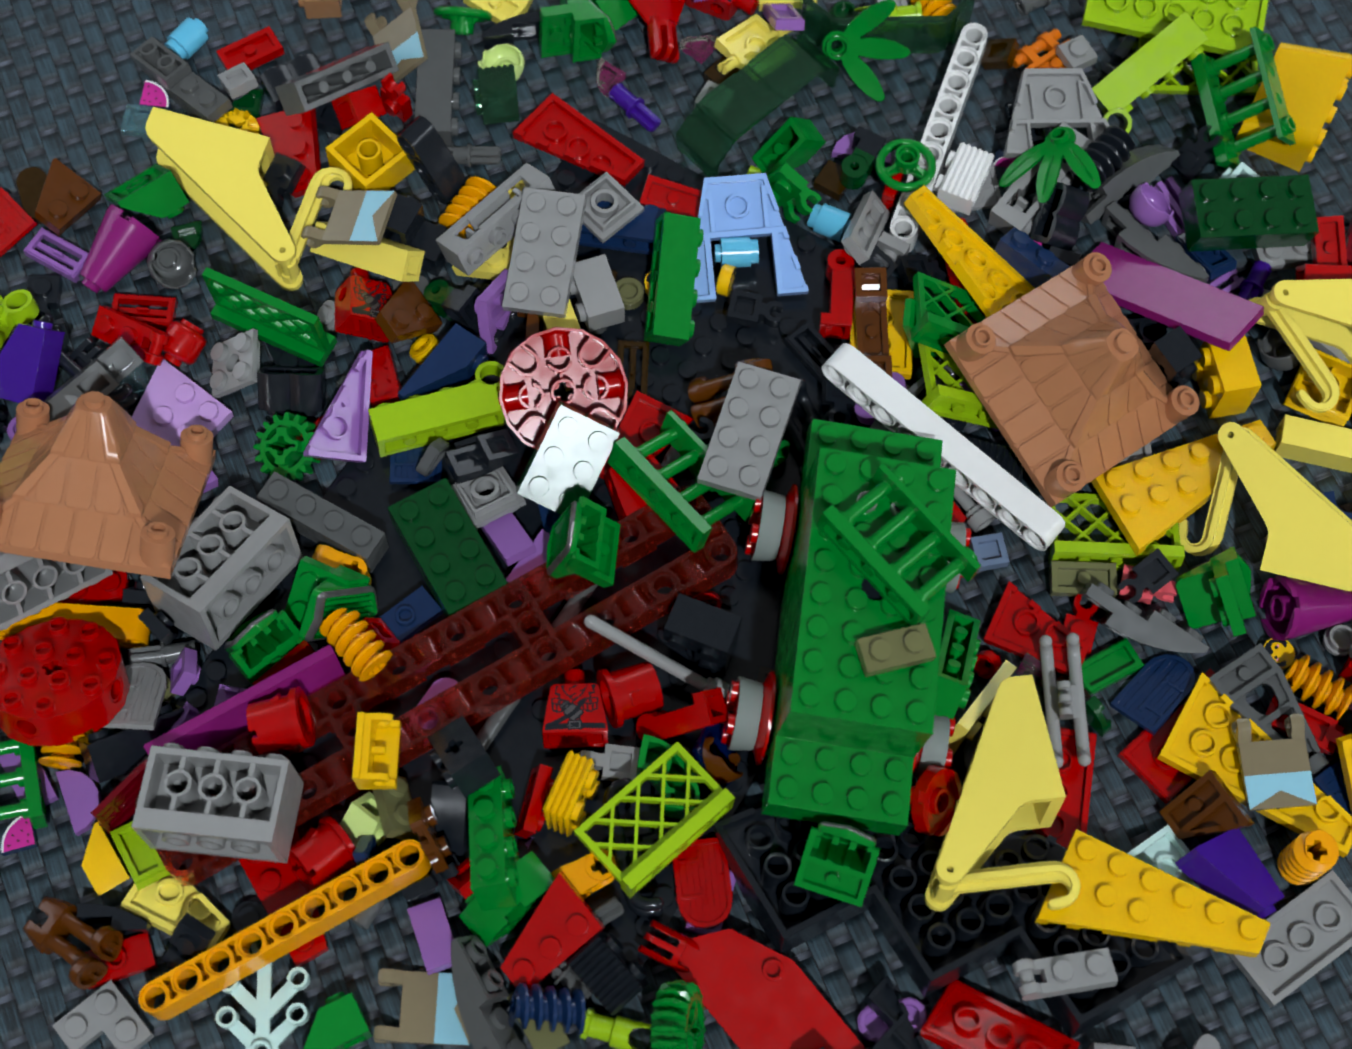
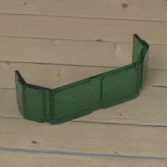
(916, 33)
(749, 98)

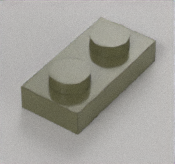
(1070, 577)
(895, 649)
(394, 810)

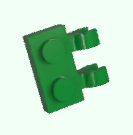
(791, 192)

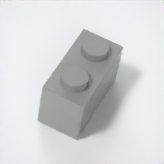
(596, 294)

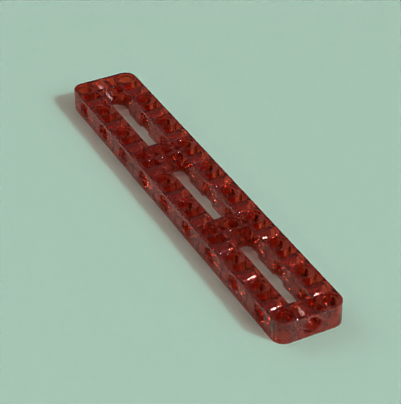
(513, 674)

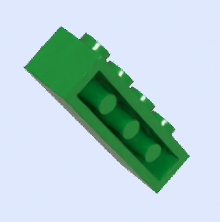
(673, 279)
(956, 662)
(493, 844)

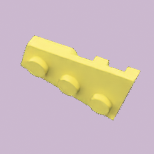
(969, 723)
(167, 902)

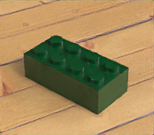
(1248, 213)
(446, 547)

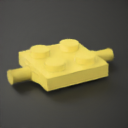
(746, 42)

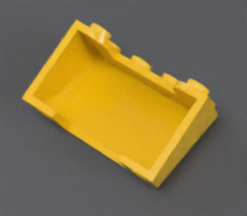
(1310, 85)

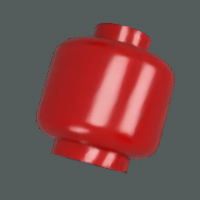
(184, 343)

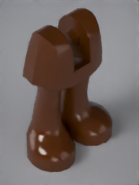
(704, 392)
(52, 936)

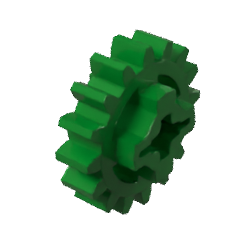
(281, 435)

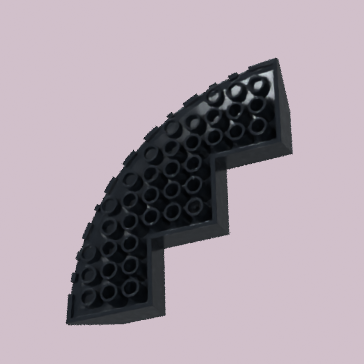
(931, 943)

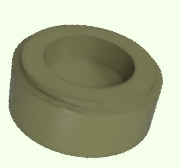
(631, 292)

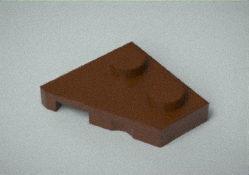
(64, 198)
(407, 315)
(1205, 809)
(422, 820)

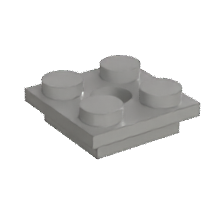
(607, 222)
(235, 363)
(493, 506)

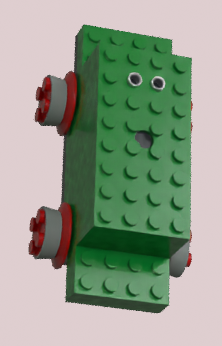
(831, 736)

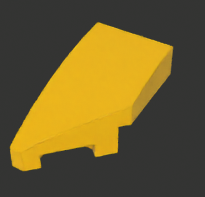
(102, 862)

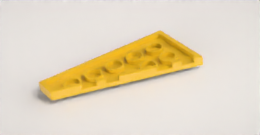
(978, 266)
(1164, 488)
(1205, 742)
(1147, 904)

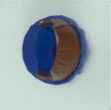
(714, 756)

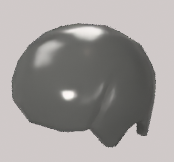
(171, 264)
(1276, 352)

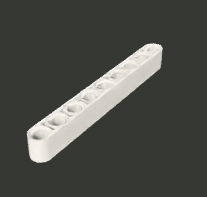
(944, 124)
(975, 471)

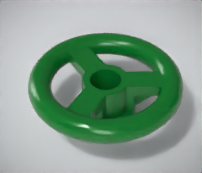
(462, 18)
(909, 151)

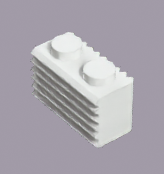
(965, 177)

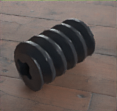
(1108, 153)

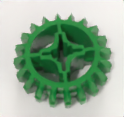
(678, 1017)

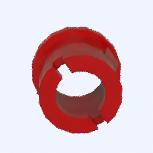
(629, 692)
(281, 722)
(322, 854)

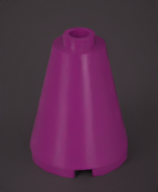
(116, 250)
(1301, 607)

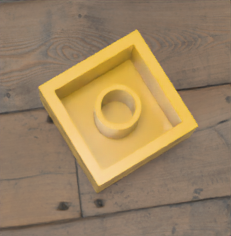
(370, 155)
(1226, 379)

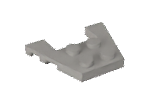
(1048, 99)

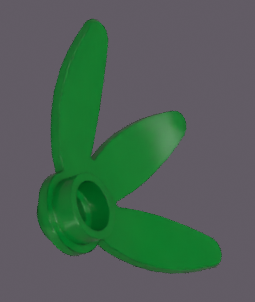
(871, 47)
(1057, 145)

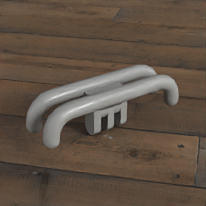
(1065, 699)

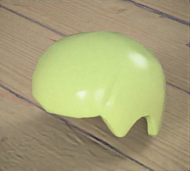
(501, 55)

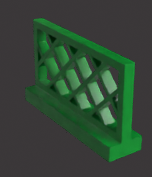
(275, 319)
(937, 327)

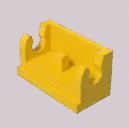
(376, 751)

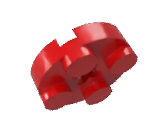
(934, 800)

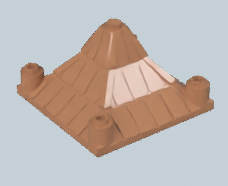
(1069, 380)
(100, 488)

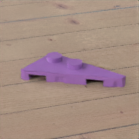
(344, 427)

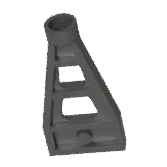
(1246, 675)

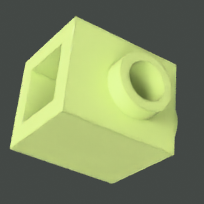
(363, 819)

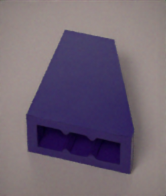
(30, 362)
(1232, 873)

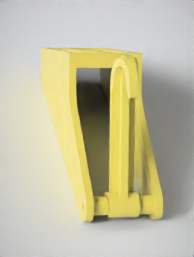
(224, 177)
(1315, 312)
(1305, 529)
(1006, 789)

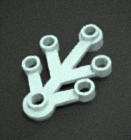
(265, 1007)

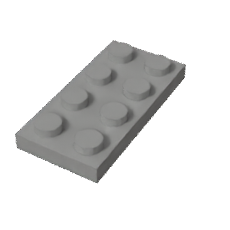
(544, 252)
(749, 431)
(1301, 939)

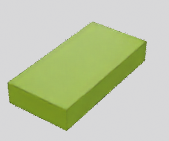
(138, 857)

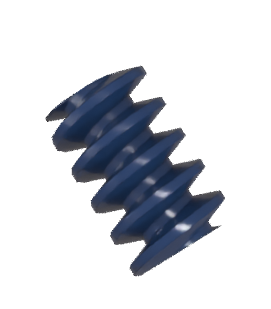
(548, 1007)

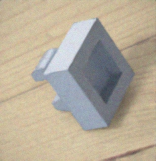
(990, 551)

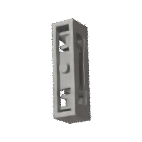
(1006, 217)
(492, 221)

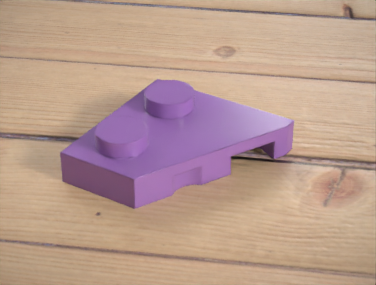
(490, 311)

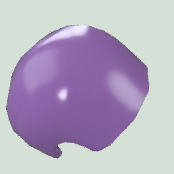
(1149, 206)

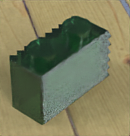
(496, 94)

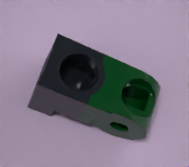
(859, 165)
(452, 302)

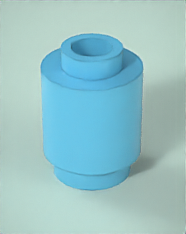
(187, 38)
(829, 221)
(737, 251)

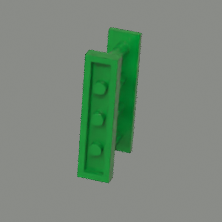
(1214, 97)
(659, 494)
(888, 577)
(25, 776)

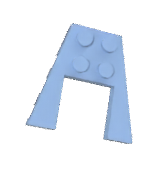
(744, 208)

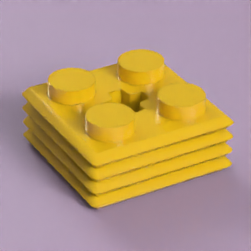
(1343, 374)
(569, 793)

